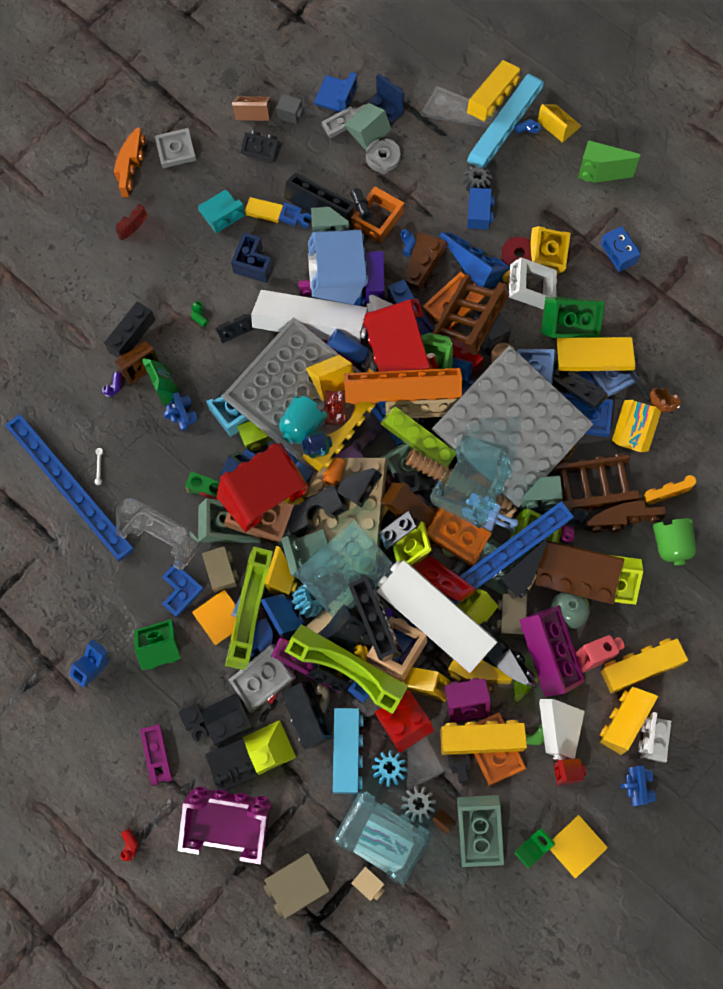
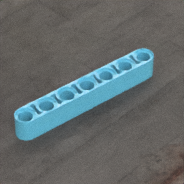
(505, 121)

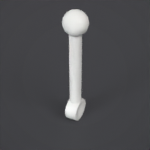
(99, 452)

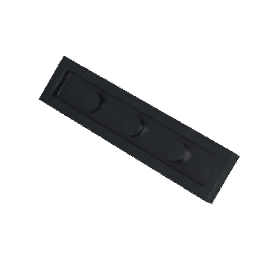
(579, 387)

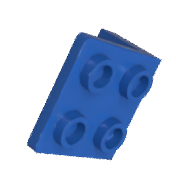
(337, 93)

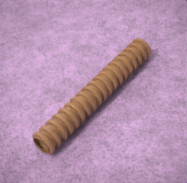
(442, 473)

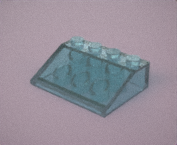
(340, 562)

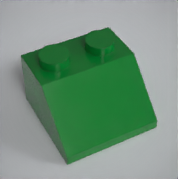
(156, 645)

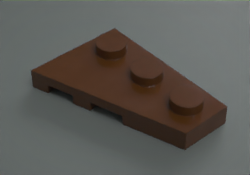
(423, 259)

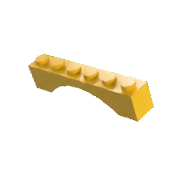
(341, 434)

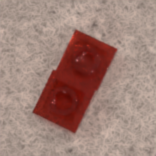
(128, 226)

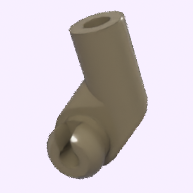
(323, 690)

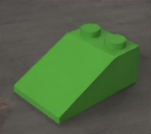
(607, 163)

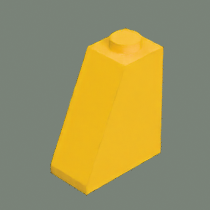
(426, 683)

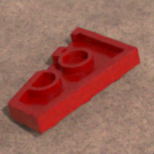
(444, 579)

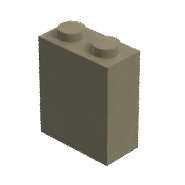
(296, 886)

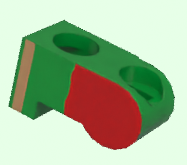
(202, 486)

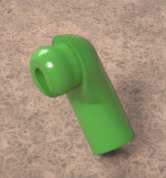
(537, 738)

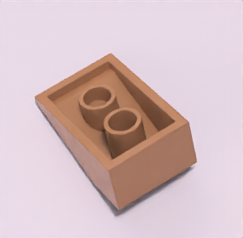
(271, 525)

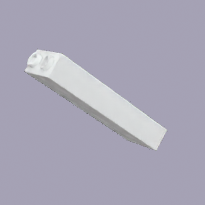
(321, 317)
(436, 615)

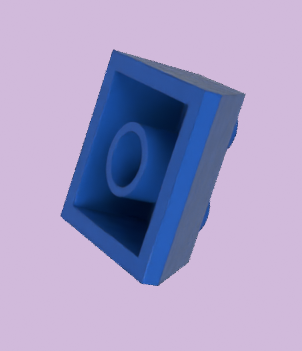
(282, 615)

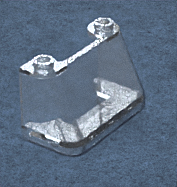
(137, 517)

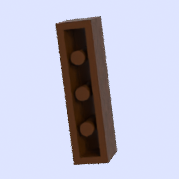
(401, 499)

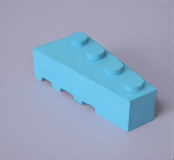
(226, 415)

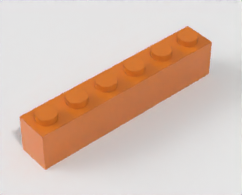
(403, 385)

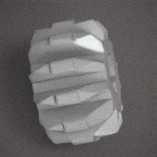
(425, 802)

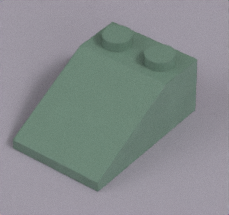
(211, 525)
(480, 831)

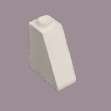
(560, 728)

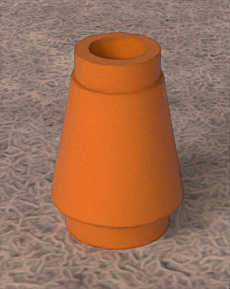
(333, 474)

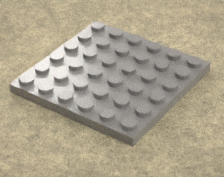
(276, 377)
(519, 411)

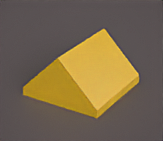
(557, 121)
(329, 374)

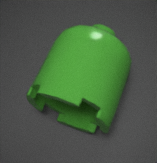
(676, 541)

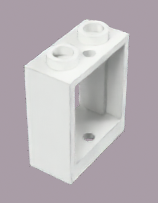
(517, 282)

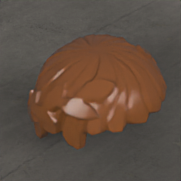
(663, 400)

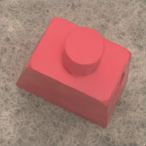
(598, 652)

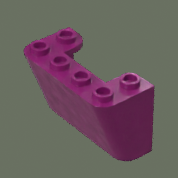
(225, 822)

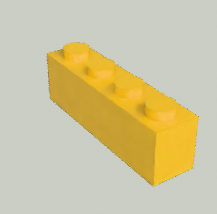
(494, 90)
(643, 665)
(482, 738)

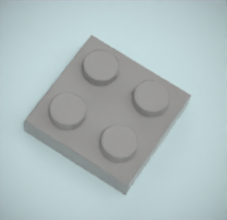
(175, 148)

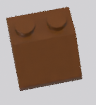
(131, 363)

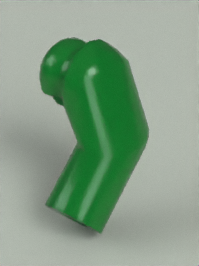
(197, 314)

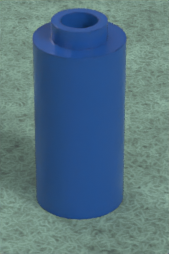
(348, 346)

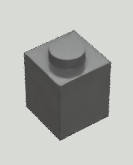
(289, 109)

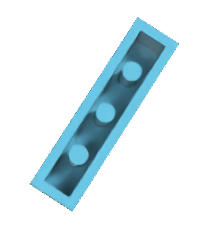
(346, 751)

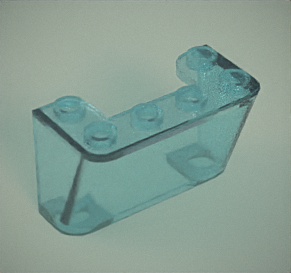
(474, 481)
(382, 837)

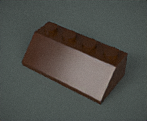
(580, 572)

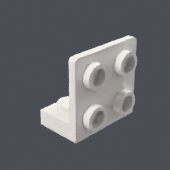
(655, 738)

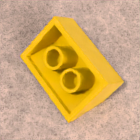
(627, 719)

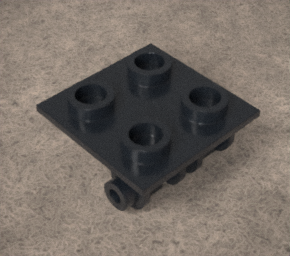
(231, 765)

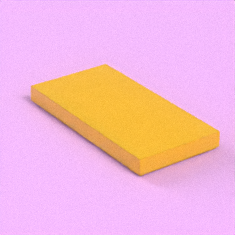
(595, 354)

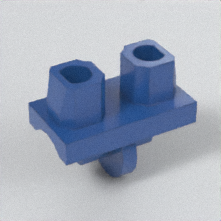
(177, 413)
(636, 786)

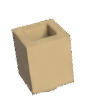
(369, 884)

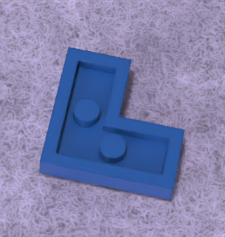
(185, 591)

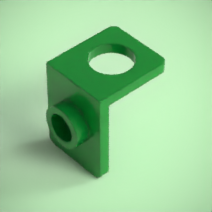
(533, 848)

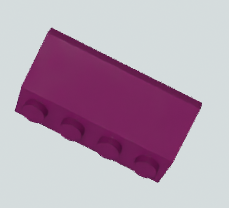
(552, 651)

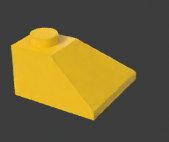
(279, 578)

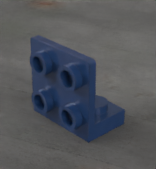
(389, 98)

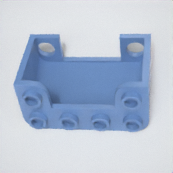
(339, 265)

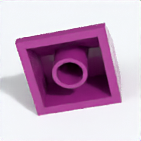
(467, 700)

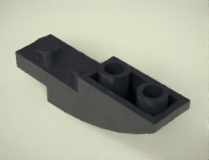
(508, 660)

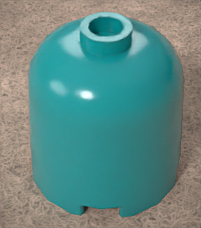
(300, 419)

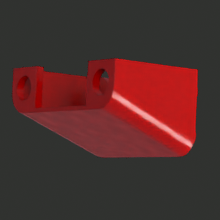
(397, 338)
(260, 486)

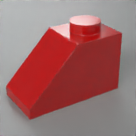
(569, 771)

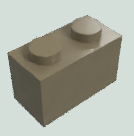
(220, 569)
(511, 612)

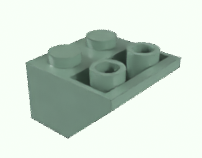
(327, 220)
(542, 495)

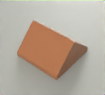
(251, 108)

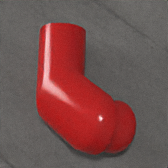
(131, 845)

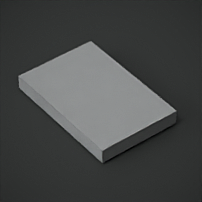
(261, 679)

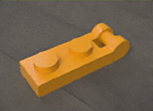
(668, 491)

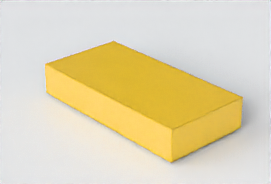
(263, 210)

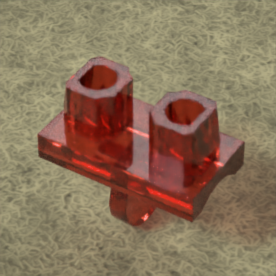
(335, 407)

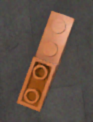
(129, 158)

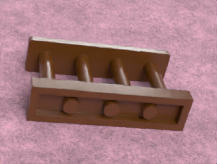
(482, 325)
(607, 499)

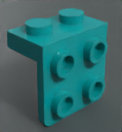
(221, 211)

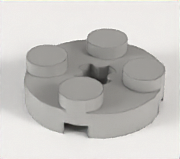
(385, 164)

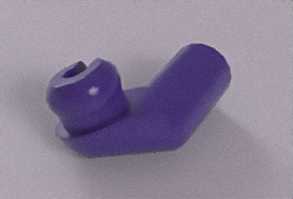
(115, 387)

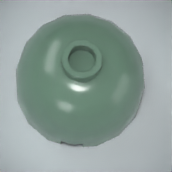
(573, 608)

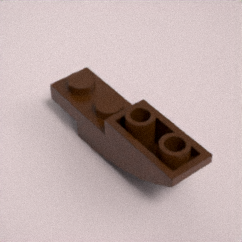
(617, 516)

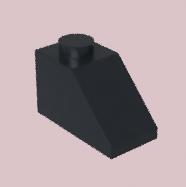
(359, 486)

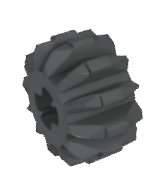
(477, 178)

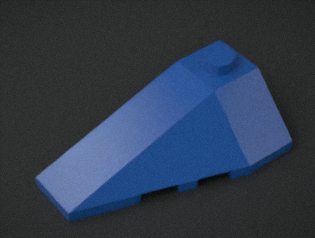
(481, 268)

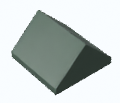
(368, 125)

